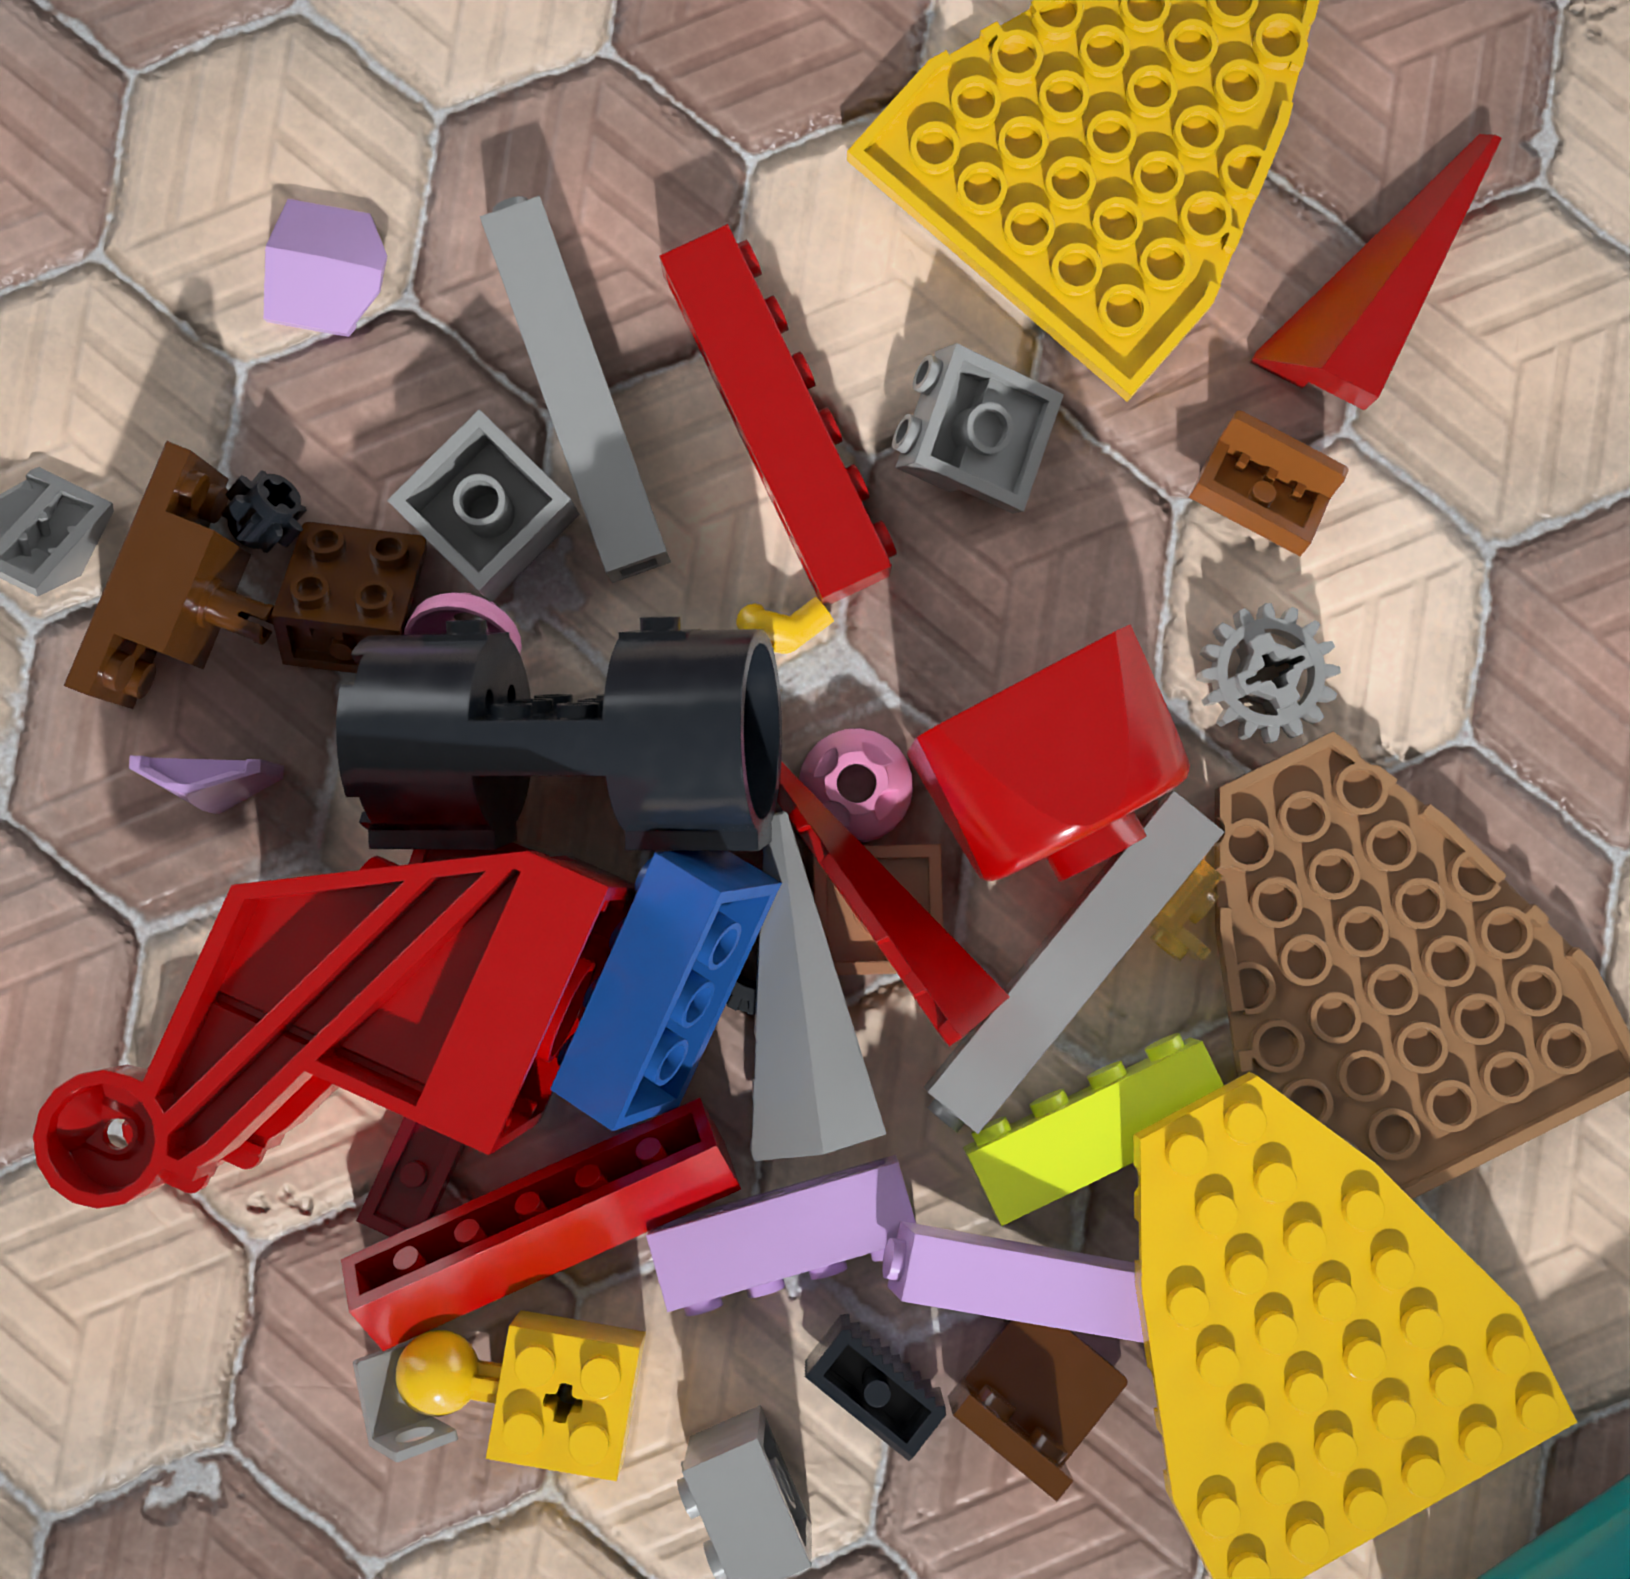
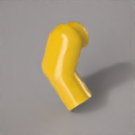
(786, 631)

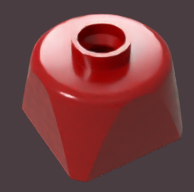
(1056, 762)

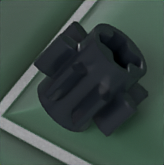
(264, 511)

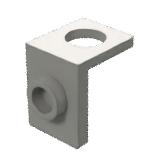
(388, 1417)

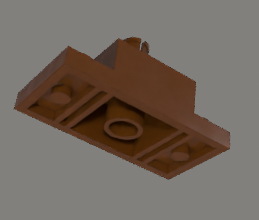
(167, 586)

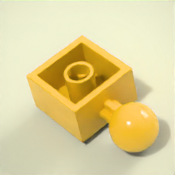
(529, 1422)

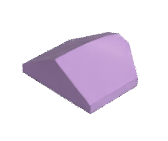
(322, 268)
(209, 782)

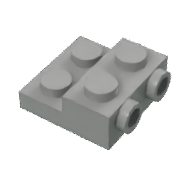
(976, 427)

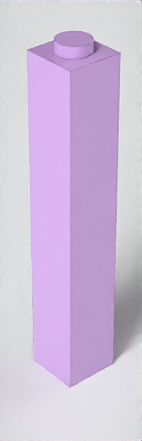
(1013, 1281)

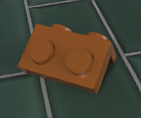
(1268, 482)

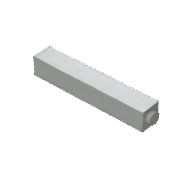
(574, 388)
(1071, 964)

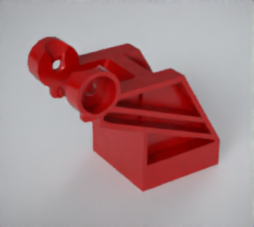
(388, 980)

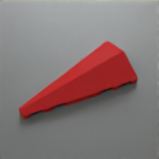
(1362, 316)
(929, 961)

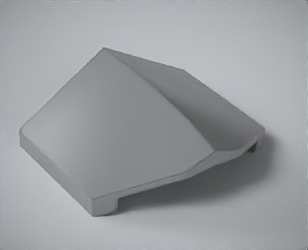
(48, 531)

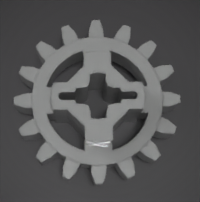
(1259, 651)

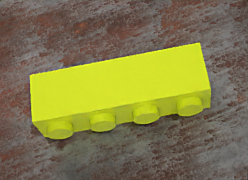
(1089, 1132)

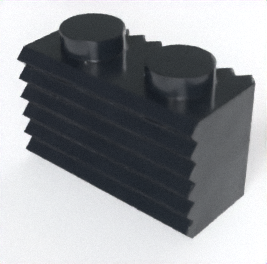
(875, 1386)

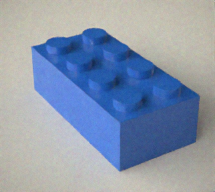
(663, 985)

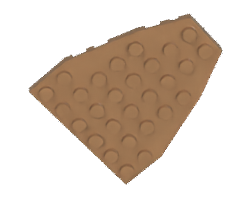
(1398, 972)

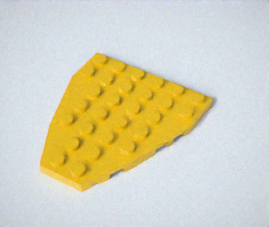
(1098, 161)
(1314, 1339)

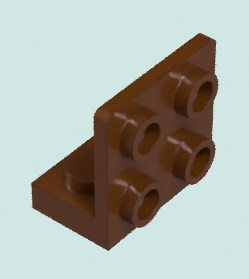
(341, 590)
(1036, 1399)

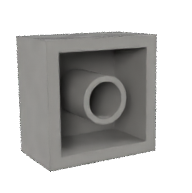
(484, 505)
(745, 1500)

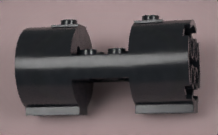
(448, 737)

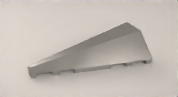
(808, 1064)

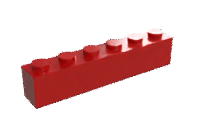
(776, 414)
(538, 1225)

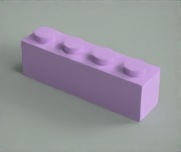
(779, 1235)

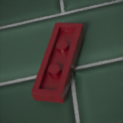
(410, 1179)

